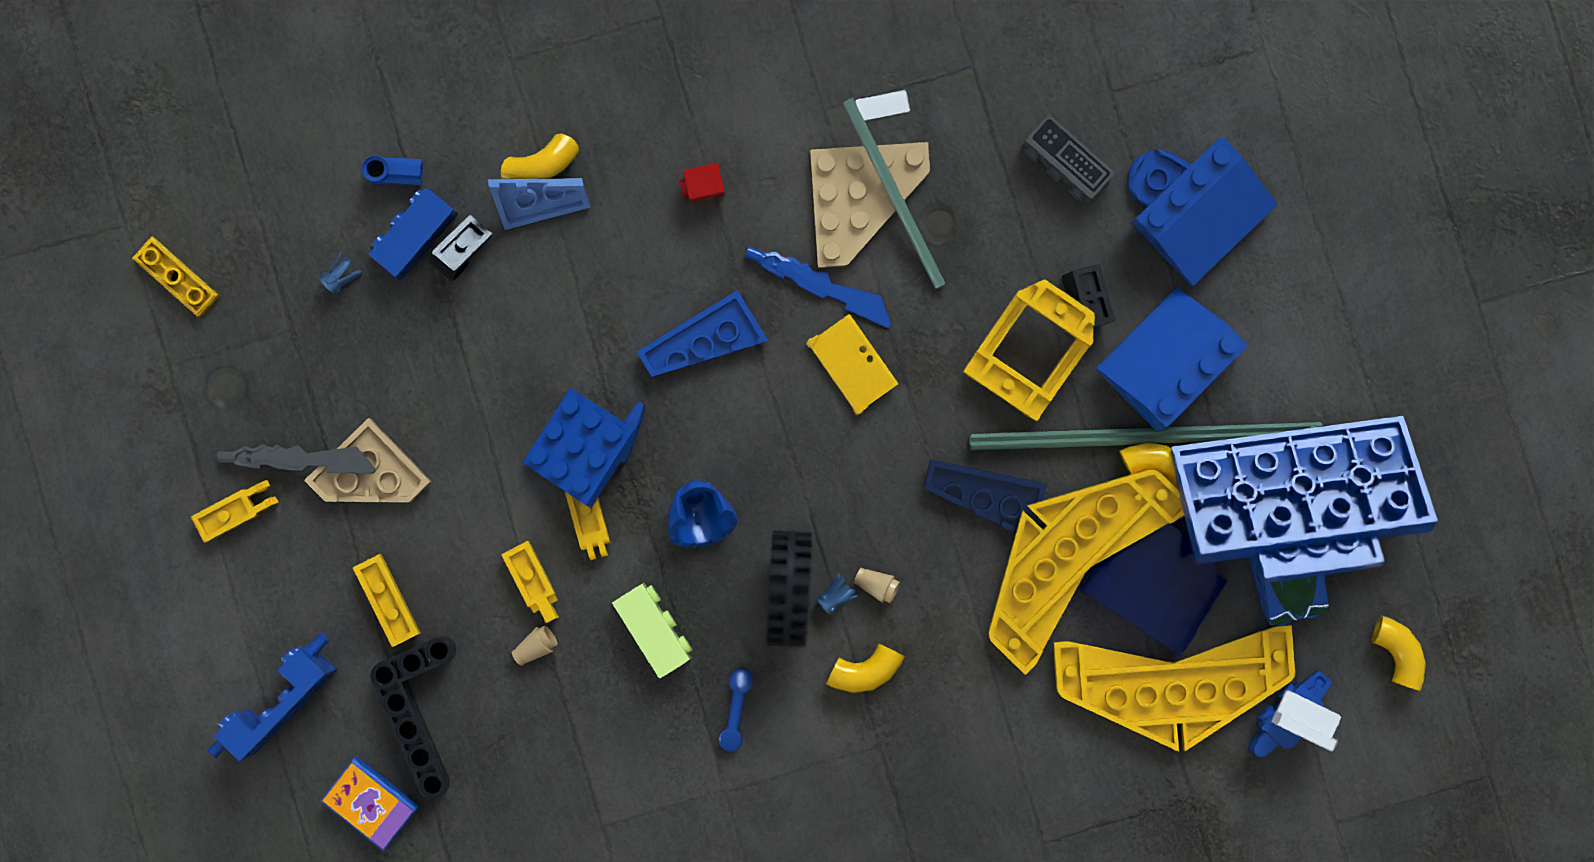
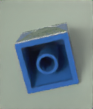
(1291, 598)

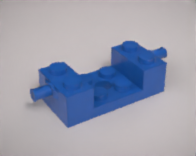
(247, 733)

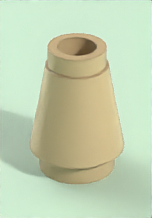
(877, 584)
(535, 645)

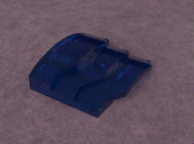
(1157, 587)

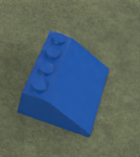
(1205, 211)
(1171, 358)

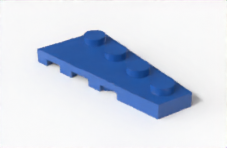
(708, 335)

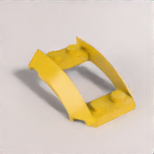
(1008, 383)

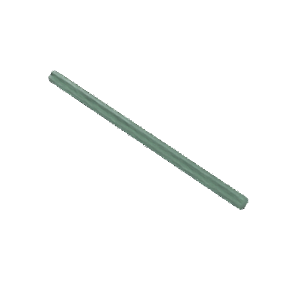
(1133, 436)

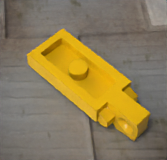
(531, 580)

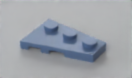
(535, 200)

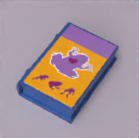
(370, 803)

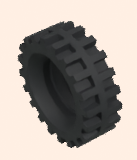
(789, 588)

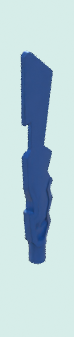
(818, 283)

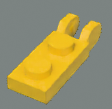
(231, 512)

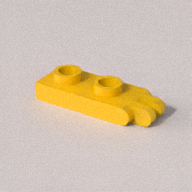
(589, 526)

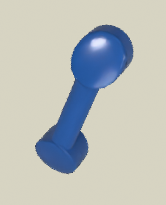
(740, 682)

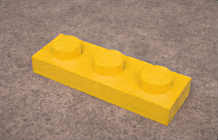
(386, 600)

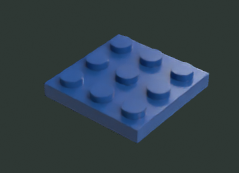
(580, 447)

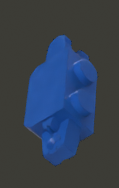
(1272, 735)

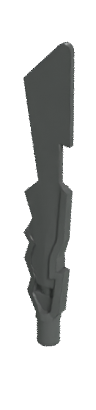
(296, 459)

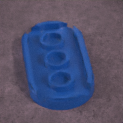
(1153, 175)

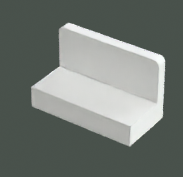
(1307, 720)

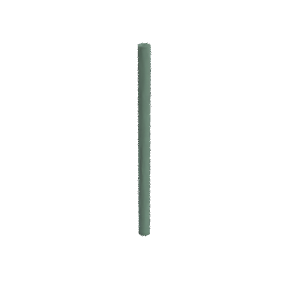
(893, 193)

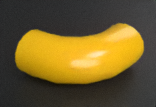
(543, 164)
(1150, 456)
(1404, 648)
(866, 674)

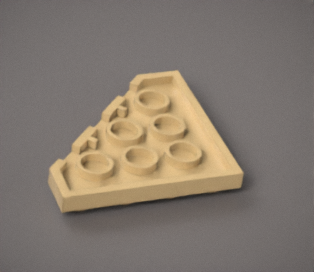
(852, 199)

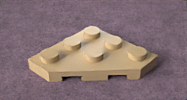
(393, 481)

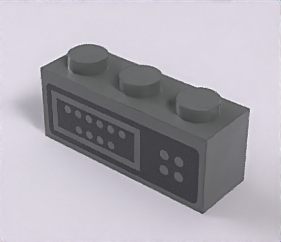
(1067, 159)

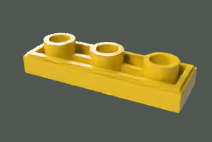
(187, 288)

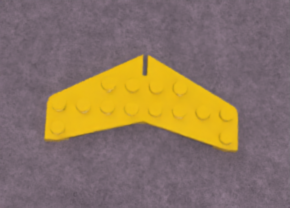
(1078, 534)
(1158, 694)

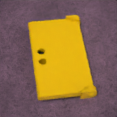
(857, 373)

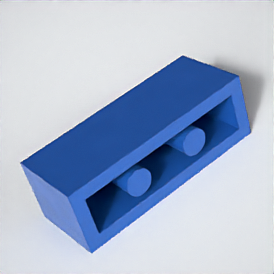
(412, 233)

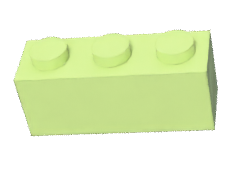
(653, 629)

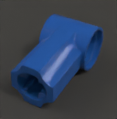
(396, 170)

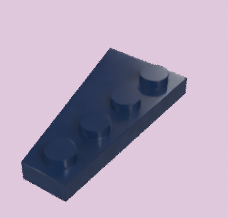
(985, 492)

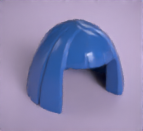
(699, 515)

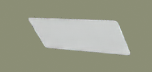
(883, 105)

